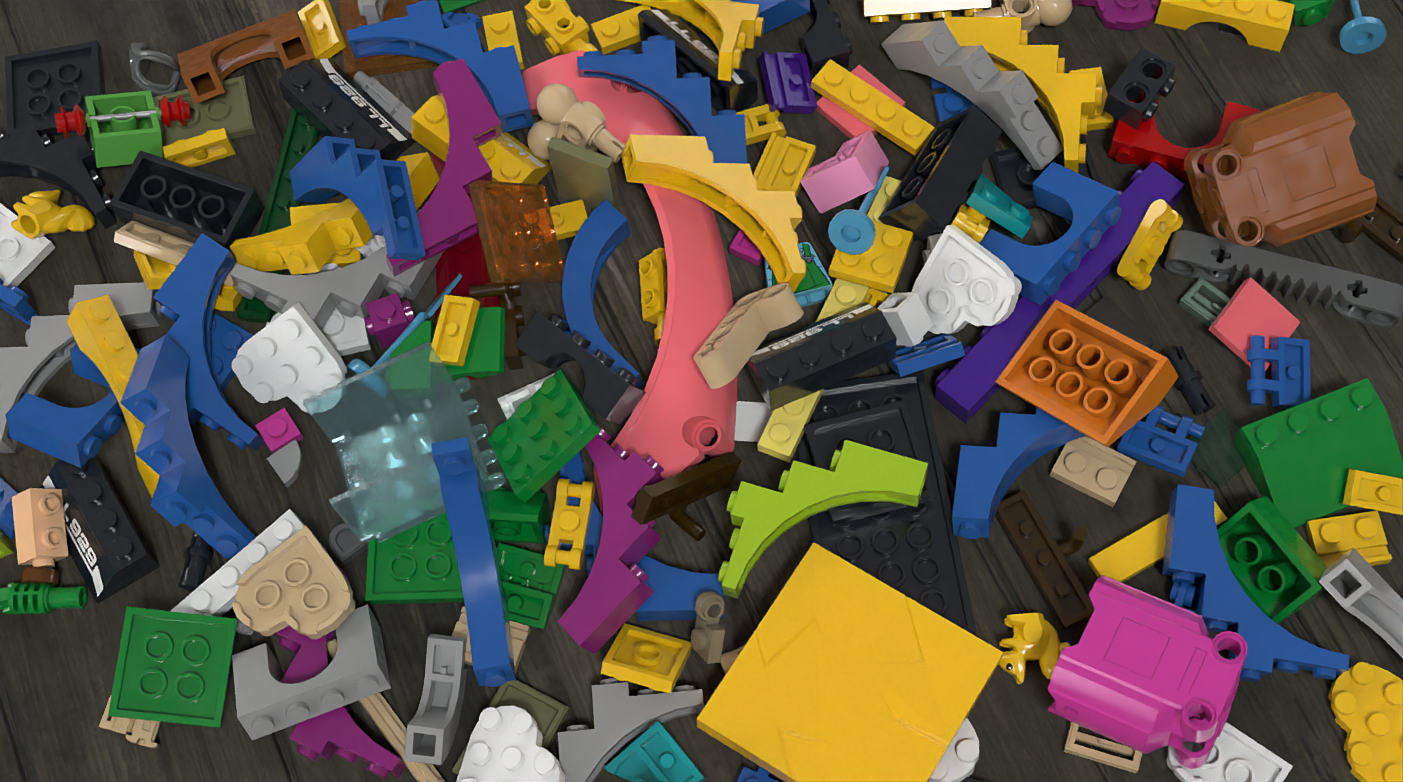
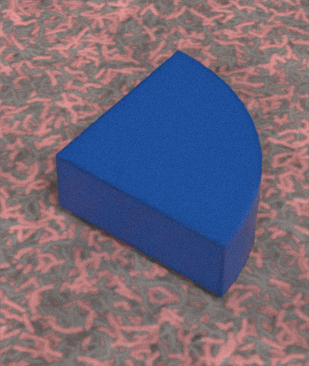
(450, 19)

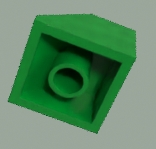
(516, 520)

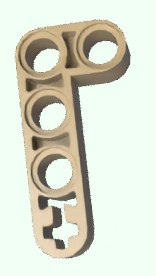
(744, 330)

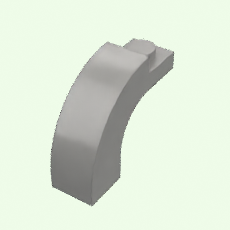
(440, 707)

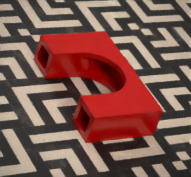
(1148, 145)

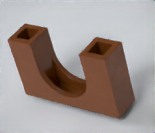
(209, 64)

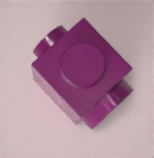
(388, 318)

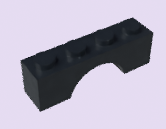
(825, 39)
(607, 390)

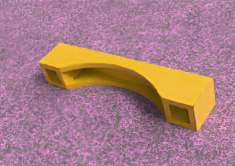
(107, 344)

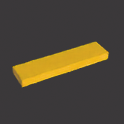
(1138, 550)

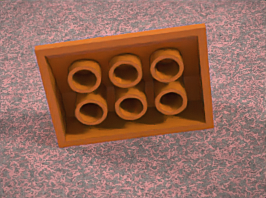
(1087, 374)

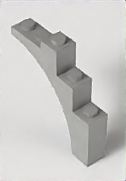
(970, 71)
(343, 288)
(50, 342)
(617, 722)

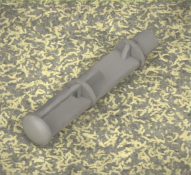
(385, 99)

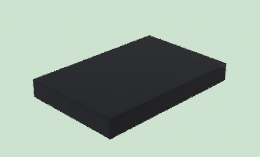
(1015, 174)

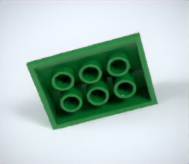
(1307, 451)

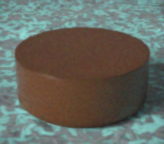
(40, 575)

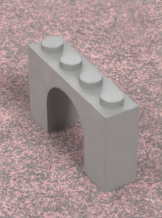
(354, 674)

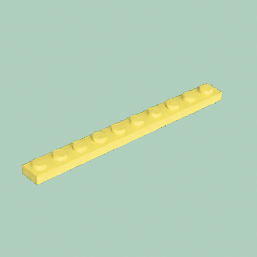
(787, 422)

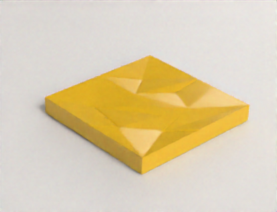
(848, 681)

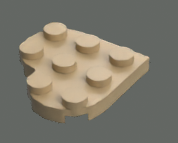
(294, 588)

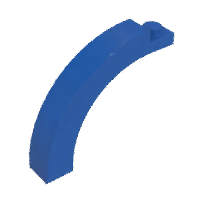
(586, 257)

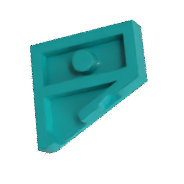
(999, 207)
(655, 758)

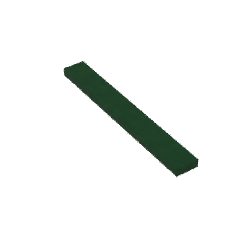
(297, 142)

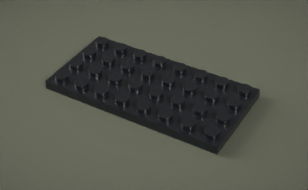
(906, 546)

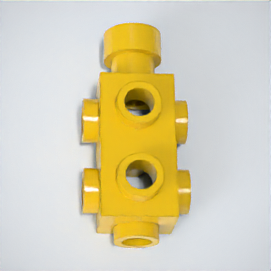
(549, 18)
(654, 290)

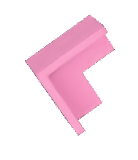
(847, 174)

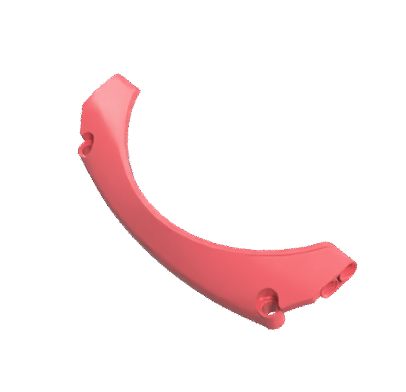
(679, 407)

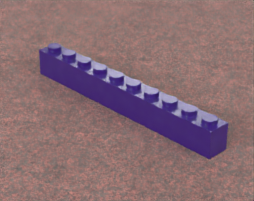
(974, 377)

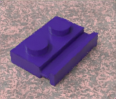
(787, 82)

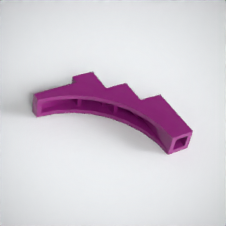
(615, 581)
(337, 727)

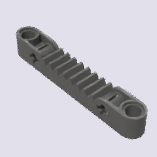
(1372, 300)

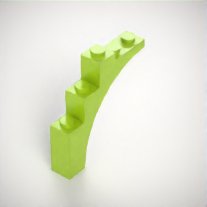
(765, 514)

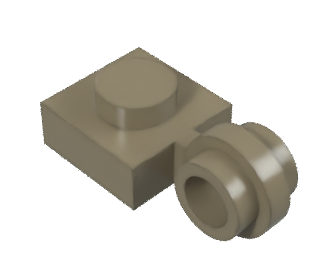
(708, 633)

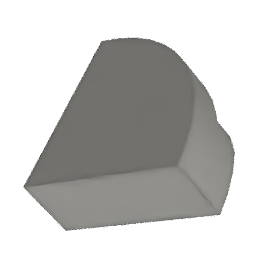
(287, 462)

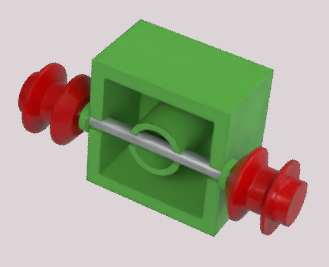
(122, 124)

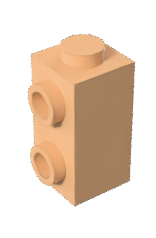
(39, 527)

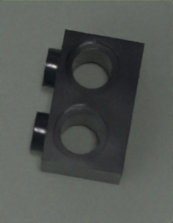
(1136, 86)

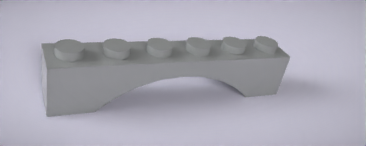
(1366, 596)

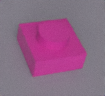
(745, 249)
(278, 430)

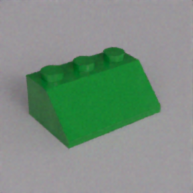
(1271, 559)

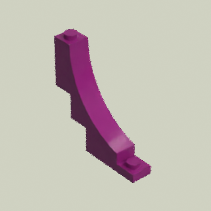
(472, 122)

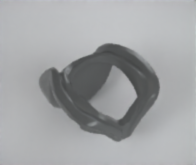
(139, 63)

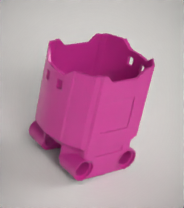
(1148, 674)

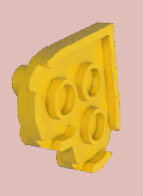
(1371, 712)

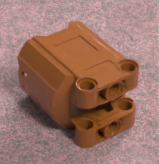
(1282, 174)

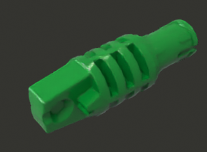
(40, 598)

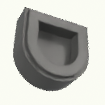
(346, 543)

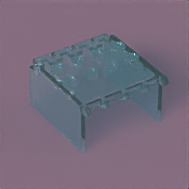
(386, 436)

